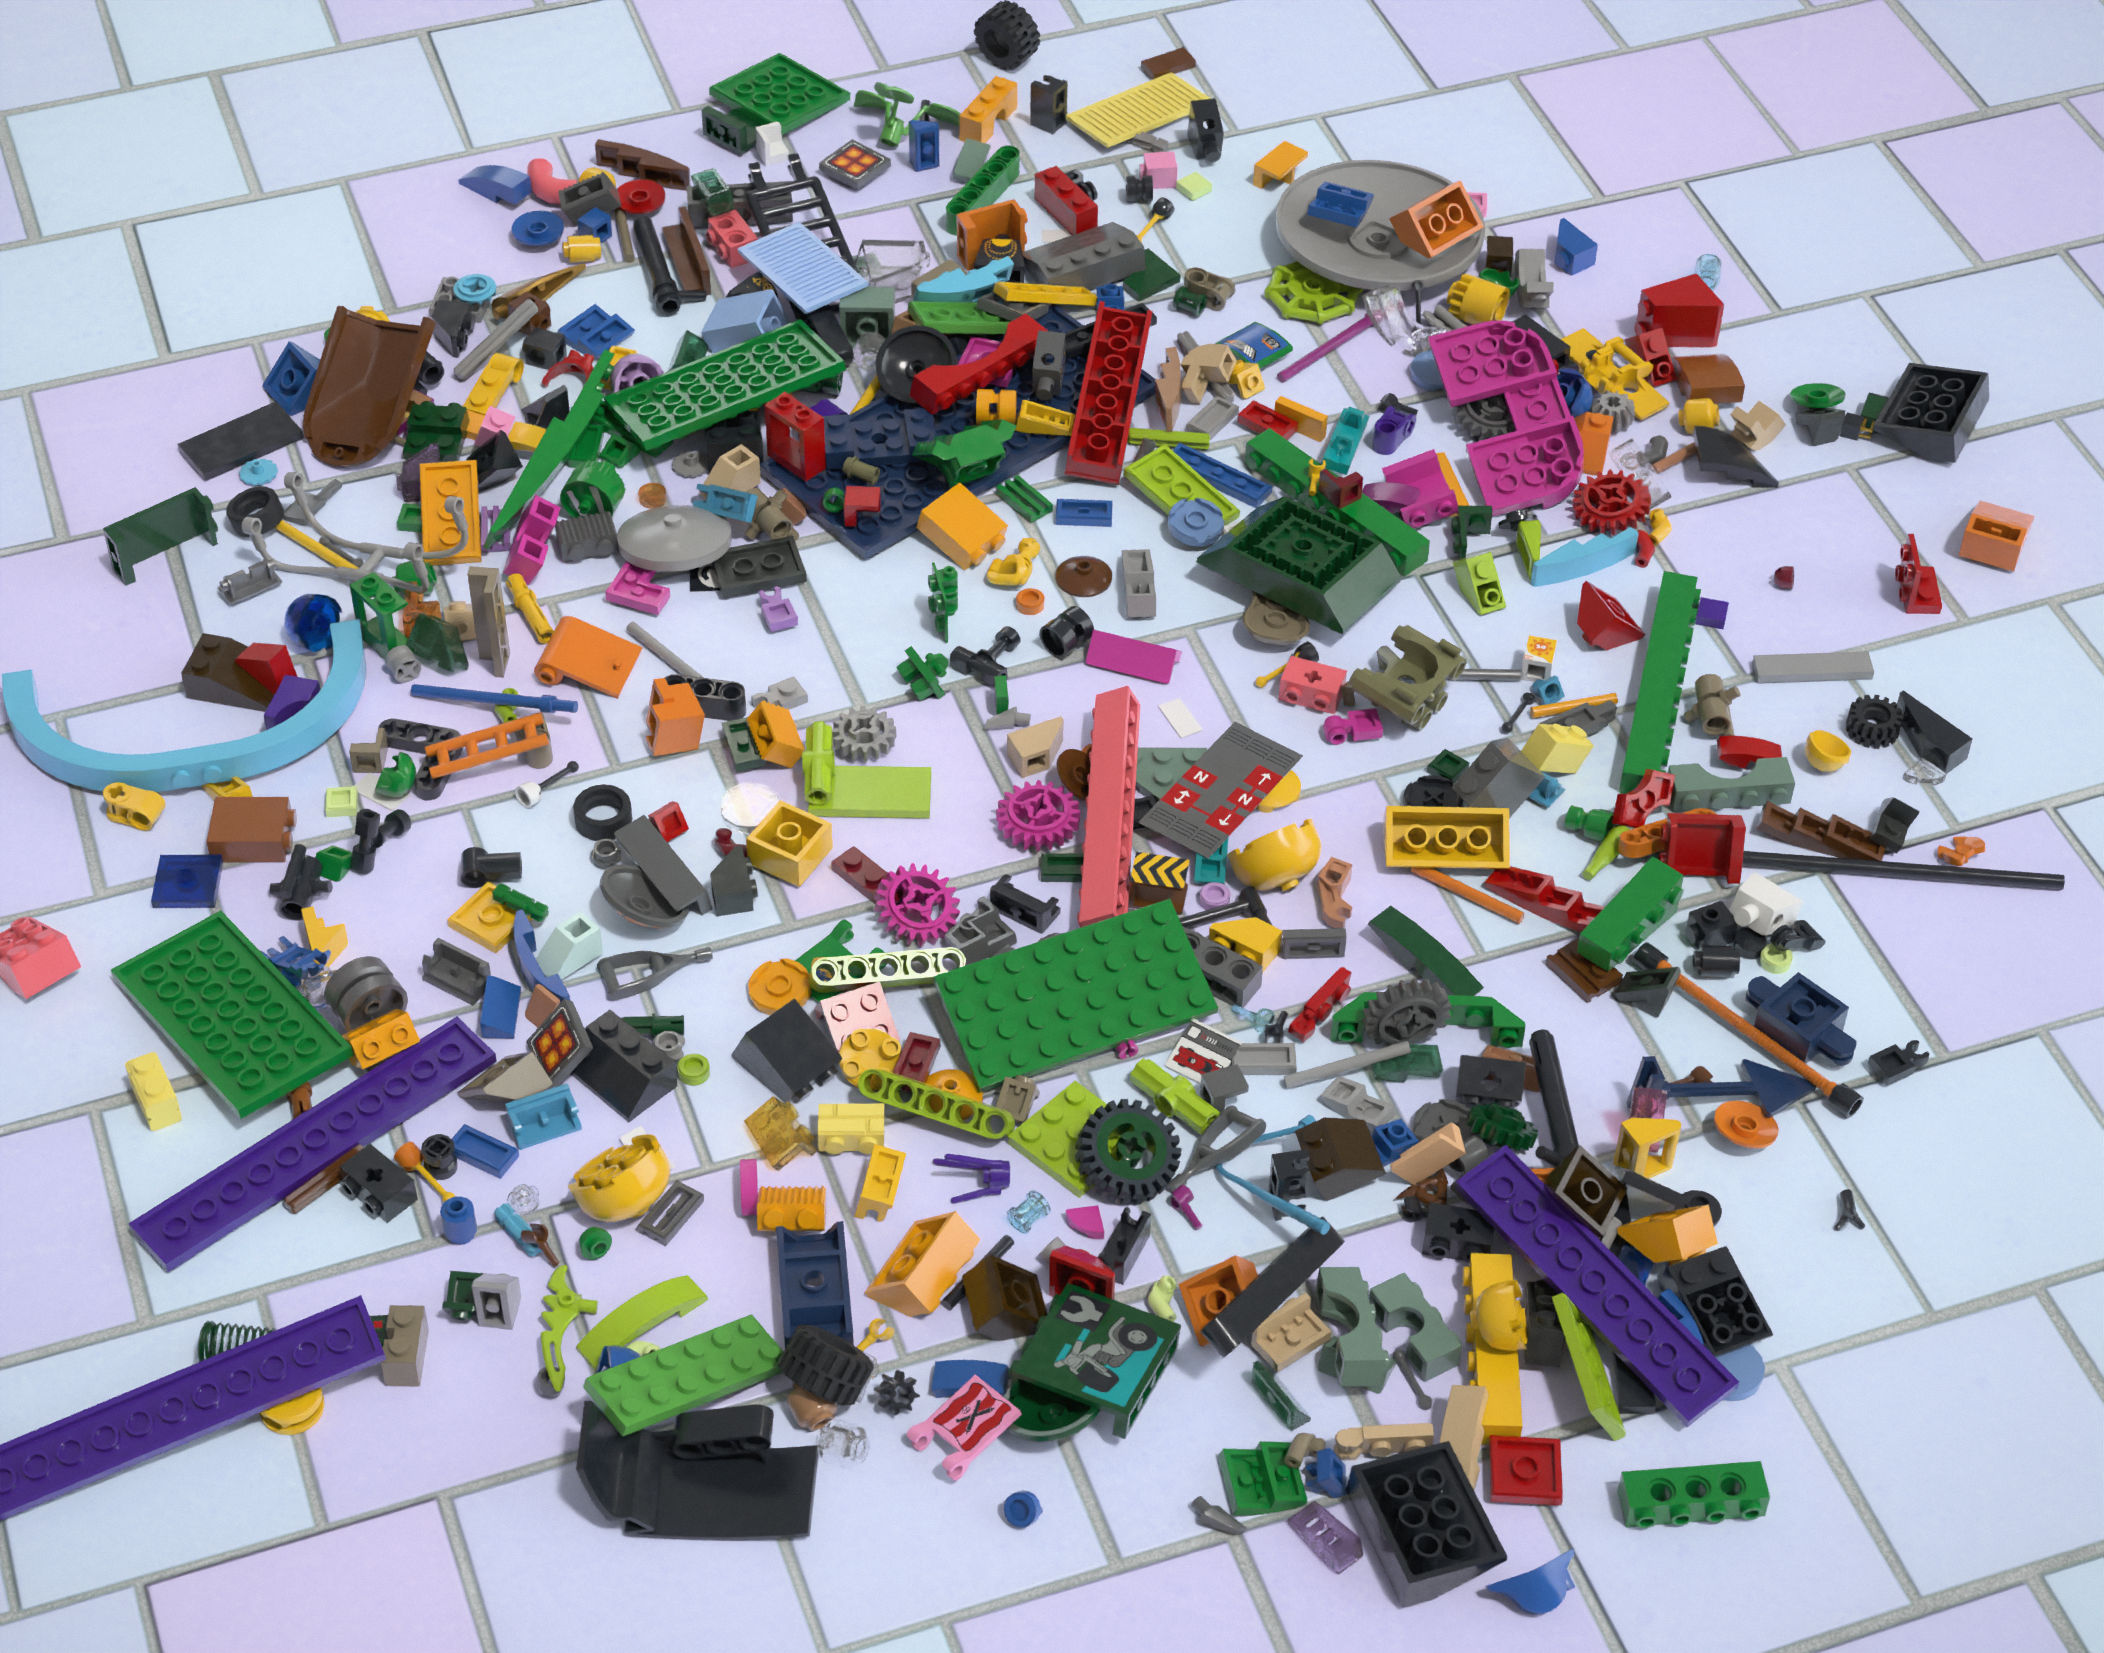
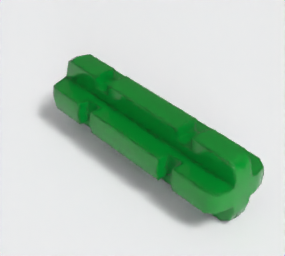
(518, 901)

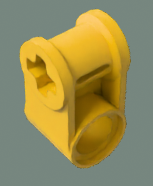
(136, 806)

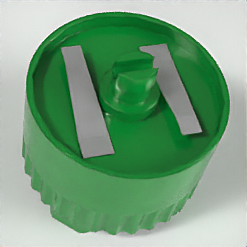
(592, 489)

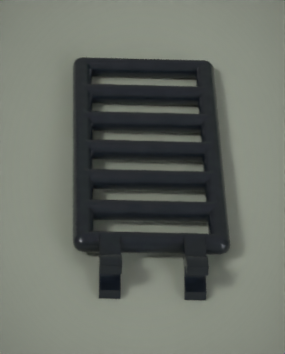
(800, 182)

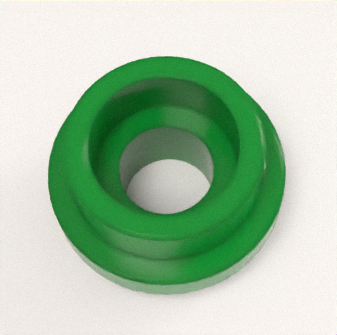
(594, 1243)

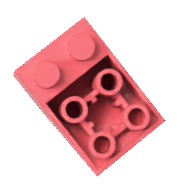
(34, 956)

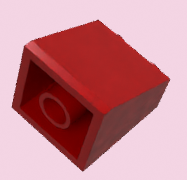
(1684, 310)

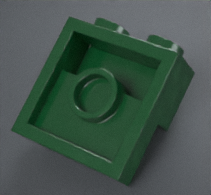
(439, 425)

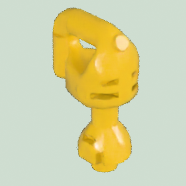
(1015, 567)

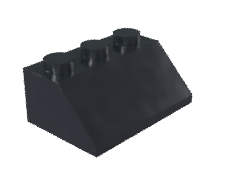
(624, 1067)

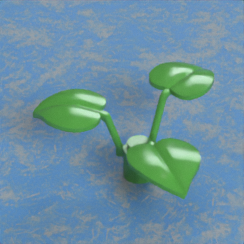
(893, 126)

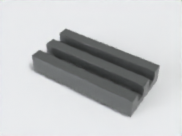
(1313, 943)
(659, 1232)

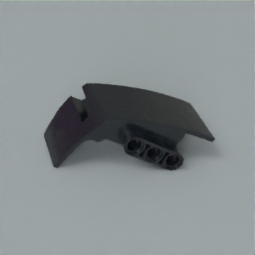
(701, 1479)

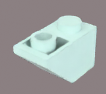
(570, 946)

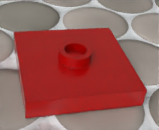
(1525, 1470)

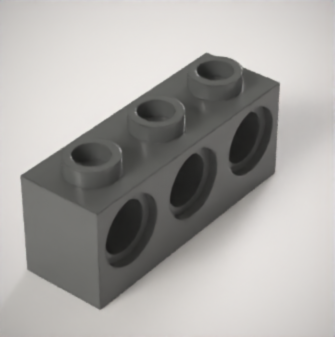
(1228, 974)

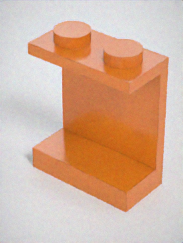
(987, 223)

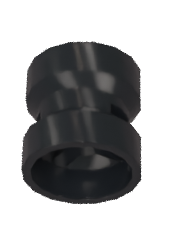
(1139, 188)
(439, 1156)

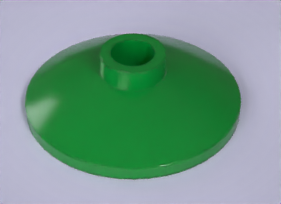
(1817, 395)

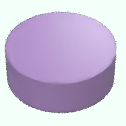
(1214, 895)

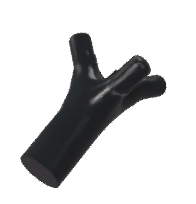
(1848, 1211)

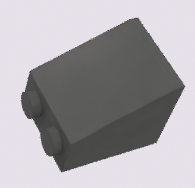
(1499, 778)

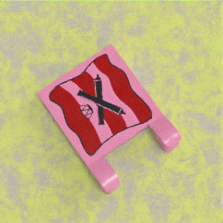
(967, 1423)

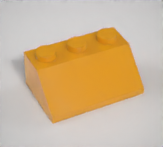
(924, 1264)

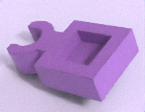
(777, 611)

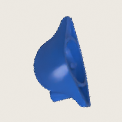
(1538, 1589)

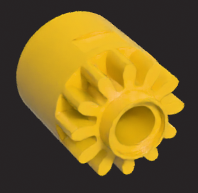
(1477, 300)

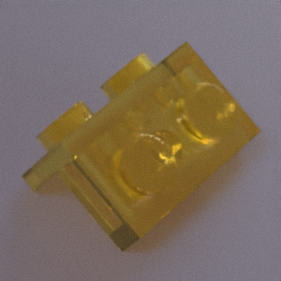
(779, 1132)

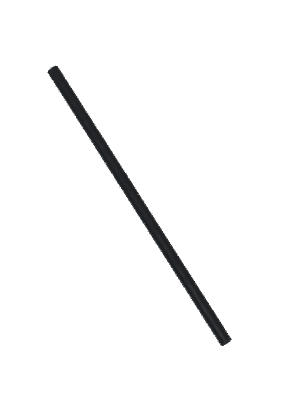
(1899, 870)

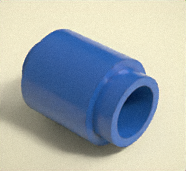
(458, 1220)

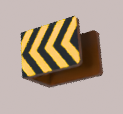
(1158, 879)

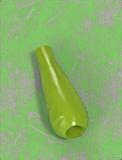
(1605, 853)

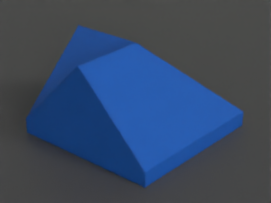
(292, 378)

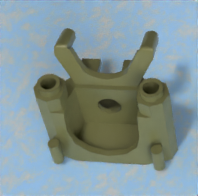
(1423, 662)

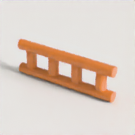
(470, 741)

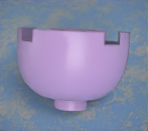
(633, 370)

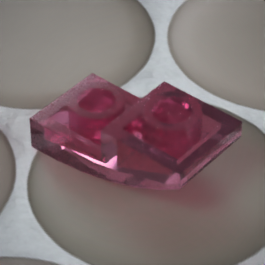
(1648, 1104)

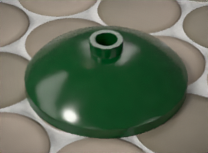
(1048, 1414)

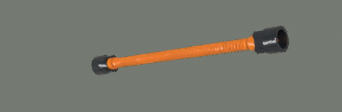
(1839, 1096)

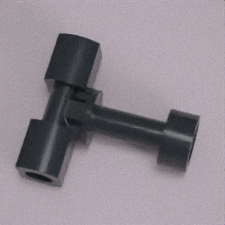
(985, 660)
(373, 835)

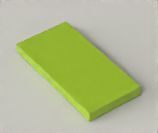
(1169, 479)
(878, 792)
(1589, 1367)

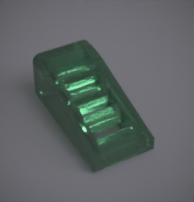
(714, 194)

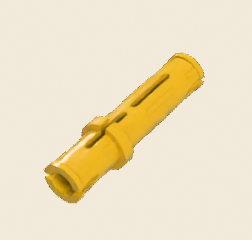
(526, 601)

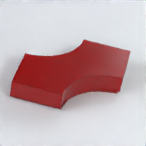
(1653, 791)

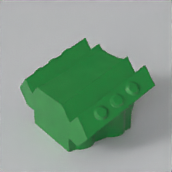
(967, 453)

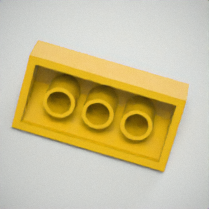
(1446, 837)

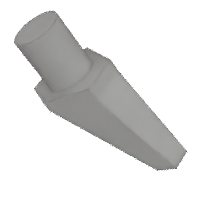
(1007, 720)

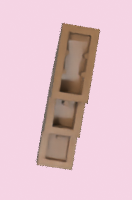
(1169, 389)

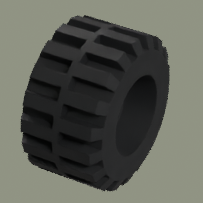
(1007, 35)
(825, 1365)

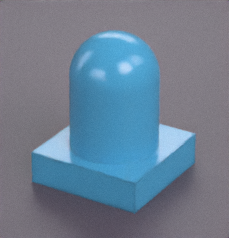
(1548, 690)

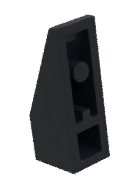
(1933, 735)

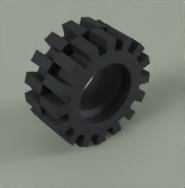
(1870, 732)

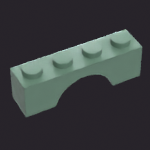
(1697, 788)
(1359, 1354)

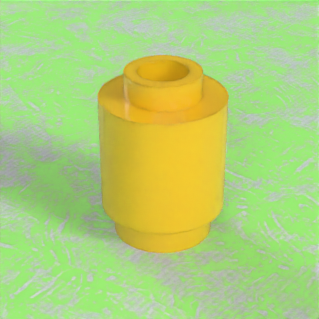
(581, 248)

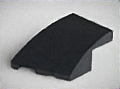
(1723, 452)

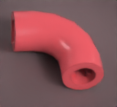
(543, 183)

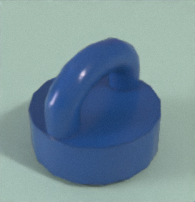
(1022, 1508)

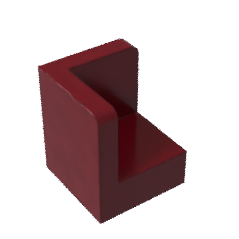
(1340, 490)

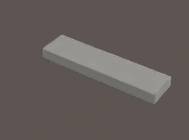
(1813, 667)

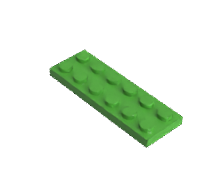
(685, 1374)

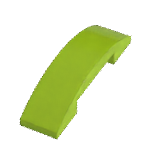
(641, 1314)

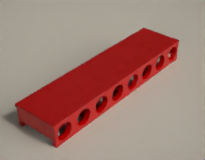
(1108, 395)

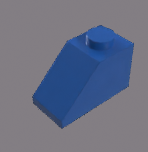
(1574, 249)

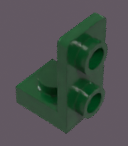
(1469, 521)

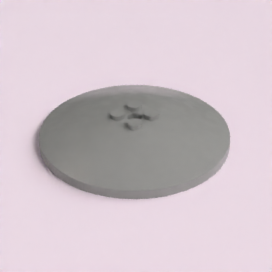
(1371, 252)

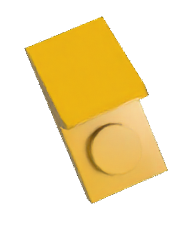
(324, 938)

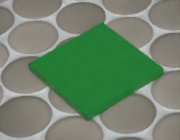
(779, 92)

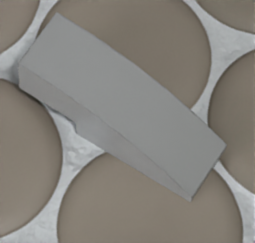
(1139, 583)

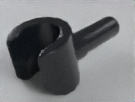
(1391, 400)
(1277, 1029)
(1412, 1209)

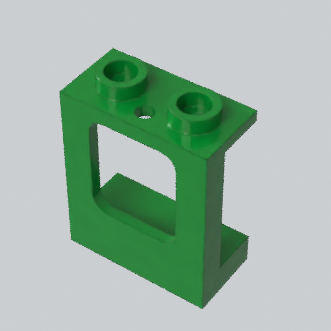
(380, 630)

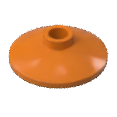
(1745, 1124)

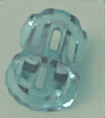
(1028, 1211)

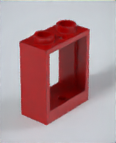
(803, 457)

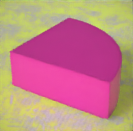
(1086, 1221)

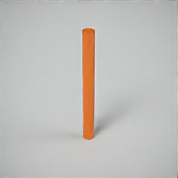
(1470, 893)

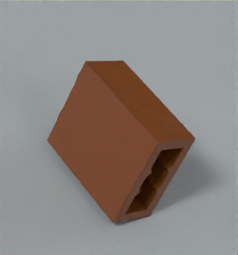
(251, 829)

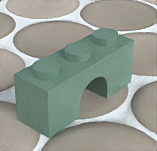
(1402, 1304)

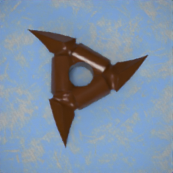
(1421, 1189)

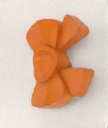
(1964, 849)

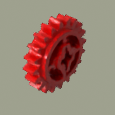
(1610, 496)

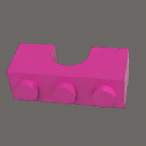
(529, 545)

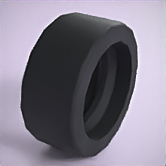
(254, 499)
(601, 796)

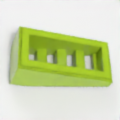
(1528, 543)

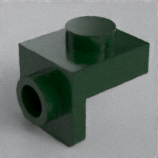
(460, 1296)

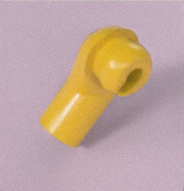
(1660, 525)

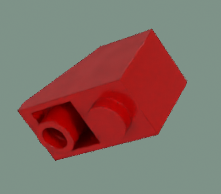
(1653, 348)

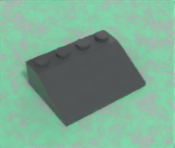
(1087, 258)

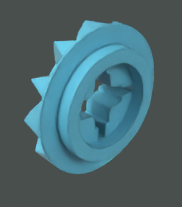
(465, 288)

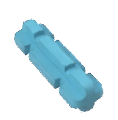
(514, 1226)

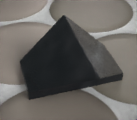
(546, 407)

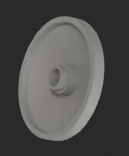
(674, 538)

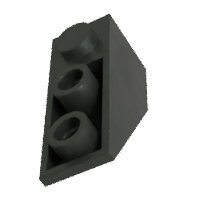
(1543, 1326)

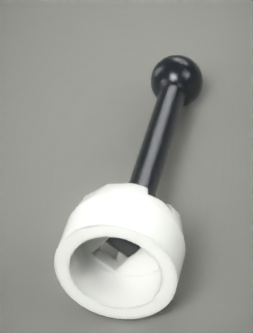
(530, 792)

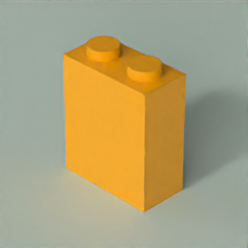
(962, 526)

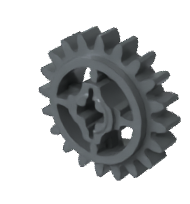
(1484, 417)
(1406, 1013)

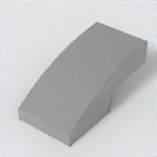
(1352, 1102)

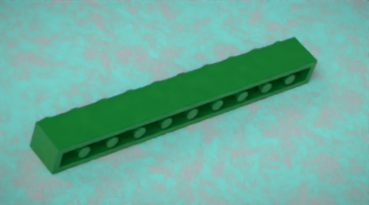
(1660, 678)

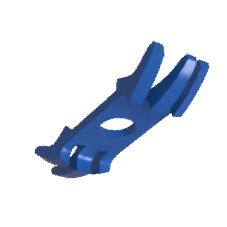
(303, 965)

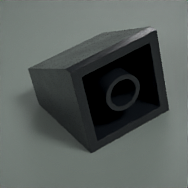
(788, 1053)

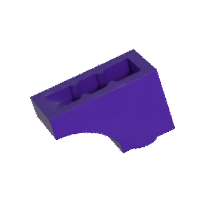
(289, 699)

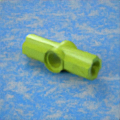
(818, 763)
(1173, 1095)

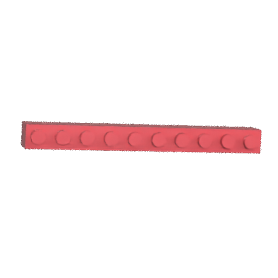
(1110, 807)

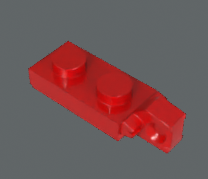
(1321, 1004)

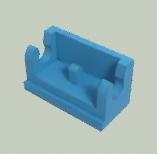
(543, 1116)

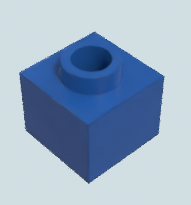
(596, 224)

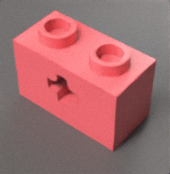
(1312, 685)

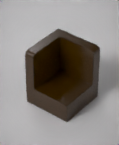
(1499, 253)

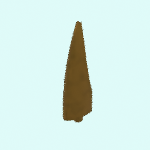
(540, 287)

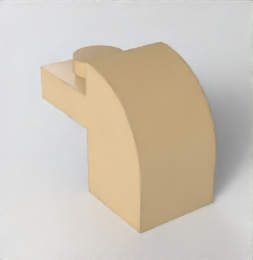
(1203, 365)
(1757, 426)

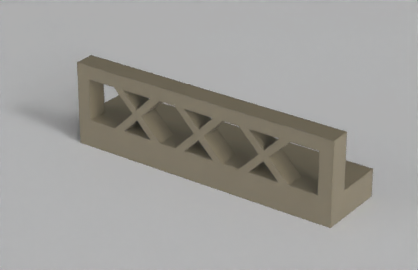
(489, 617)

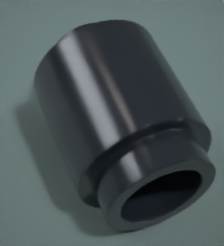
(1716, 961)

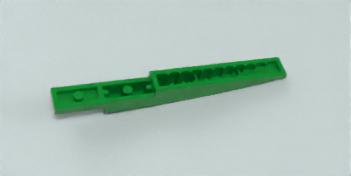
(553, 449)

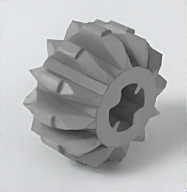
(1617, 406)

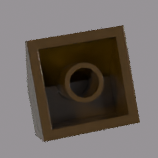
(1340, 1154)
(1003, 1299)

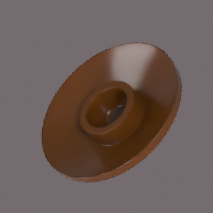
(1083, 576)
(1073, 770)

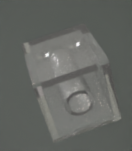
(892, 264)

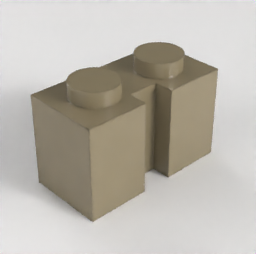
(405, 1345)

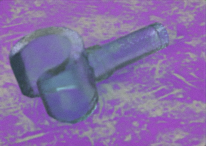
(1261, 1018)

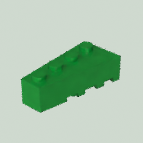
(1632, 915)

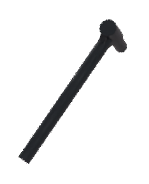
(1248, 903)

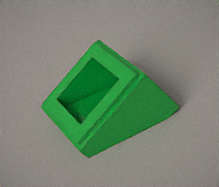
(619, 451)
(335, 862)

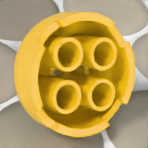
(1278, 857)
(622, 1180)

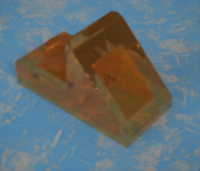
(417, 604)

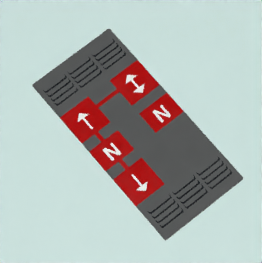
(1221, 789)

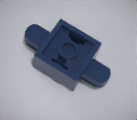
(1802, 1018)

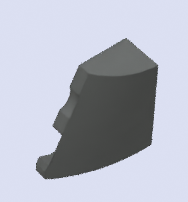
(980, 933)

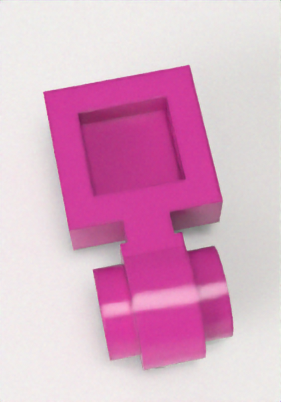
(1360, 723)

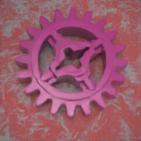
(1038, 815)
(913, 914)

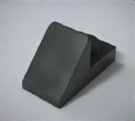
(1823, 424)
(1893, 823)
(1649, 985)

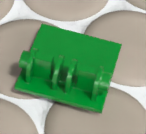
(944, 597)

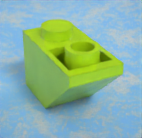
(1480, 582)

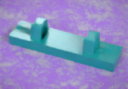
(1345, 440)

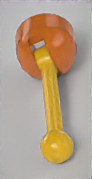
(410, 1158)

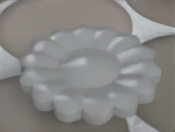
(1435, 321)
(690, 464)

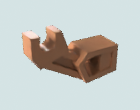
(1331, 886)

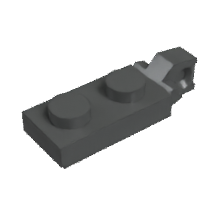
(1586, 716)

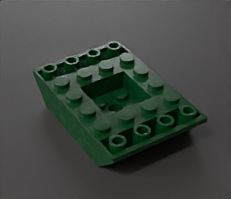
(1305, 563)

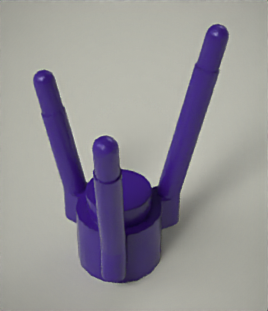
(994, 1173)

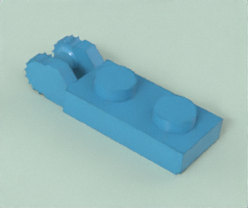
(727, 502)

